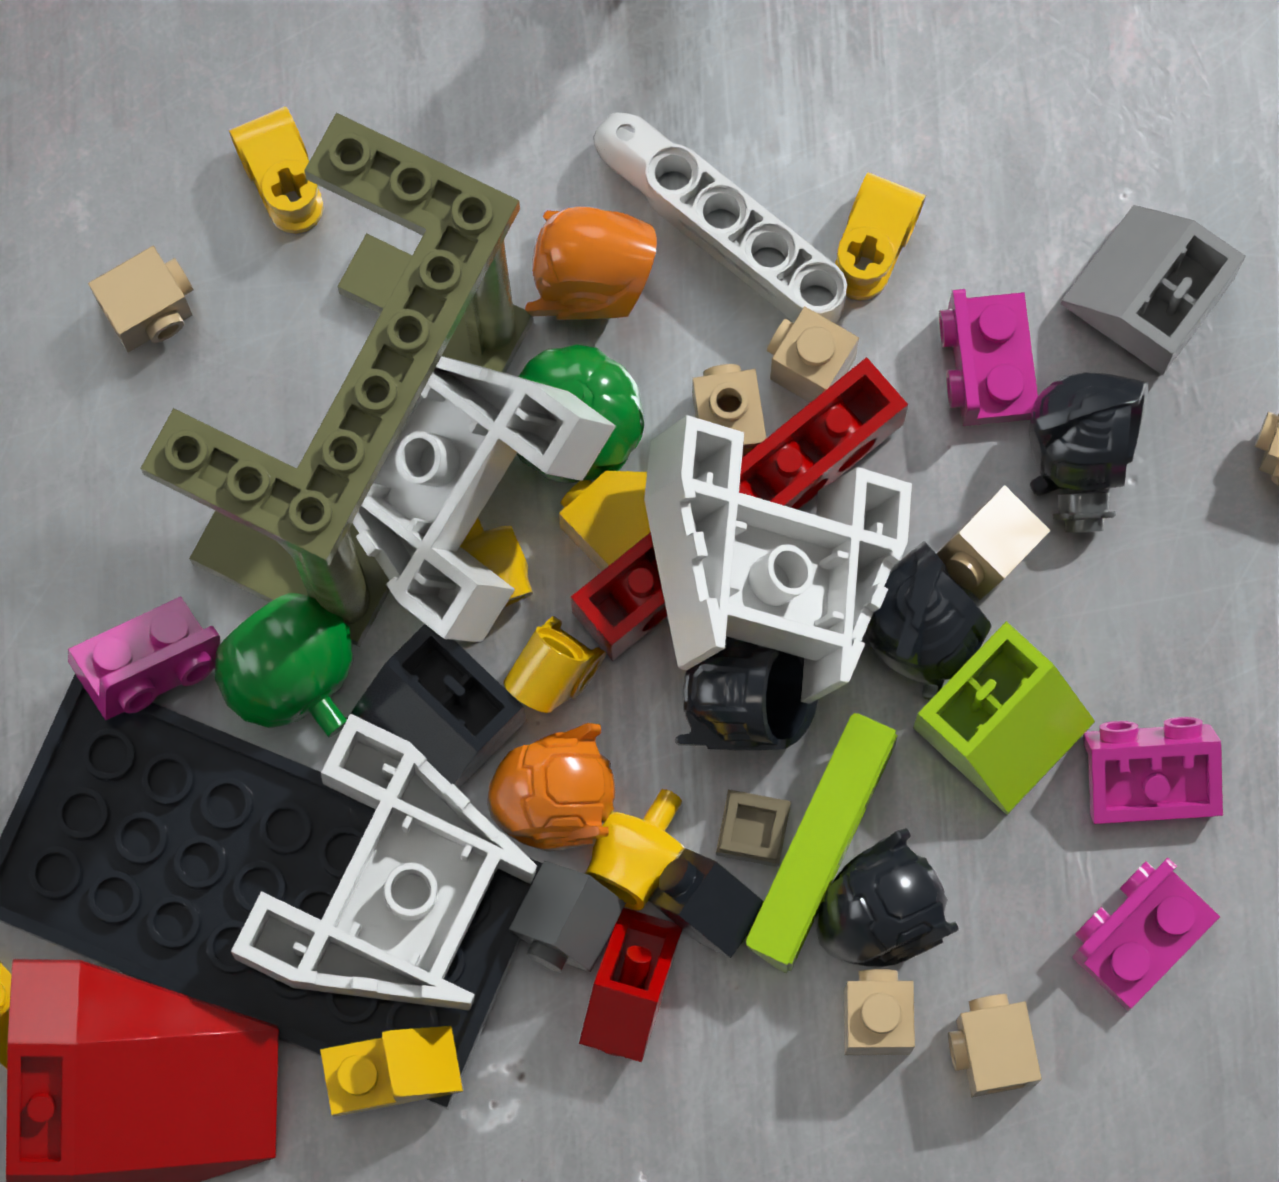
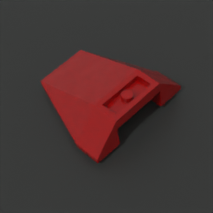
(131, 1080)

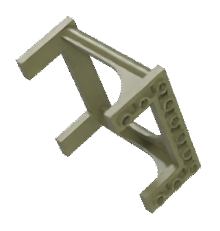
(452, 298)

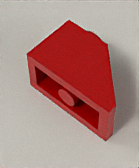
(630, 985)

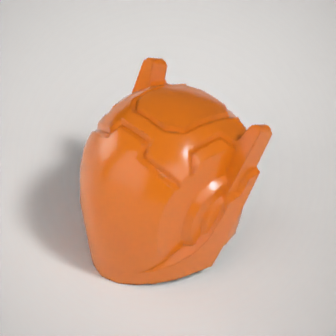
(590, 264)
(554, 791)

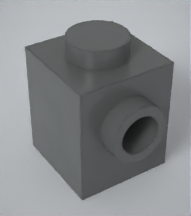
(566, 918)

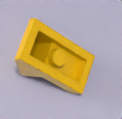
(391, 1070)

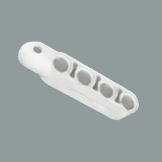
(648, 155)

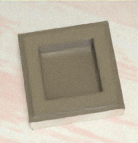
(753, 828)

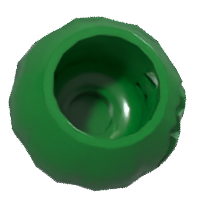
(603, 387)
(286, 664)

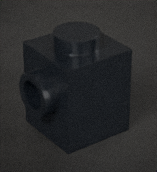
(706, 902)

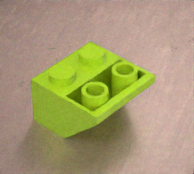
(1004, 718)

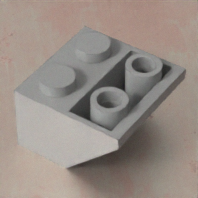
(1154, 284)

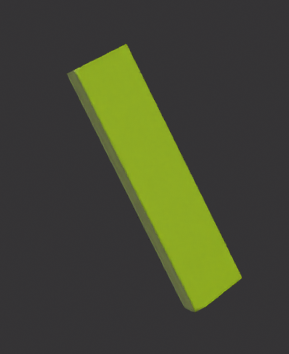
(821, 841)

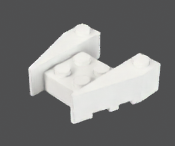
(444, 474)
(767, 568)
(403, 891)

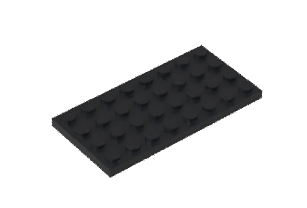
(159, 835)

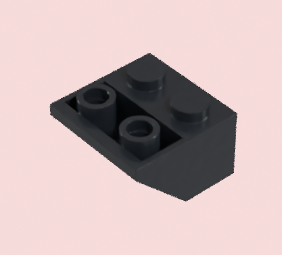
(441, 705)

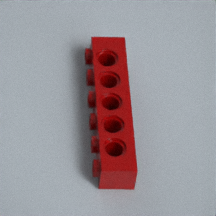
(782, 469)

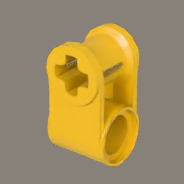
(276, 163)
(876, 230)
(552, 668)

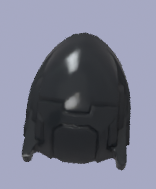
(1086, 431)
(926, 622)
(745, 699)
(884, 907)

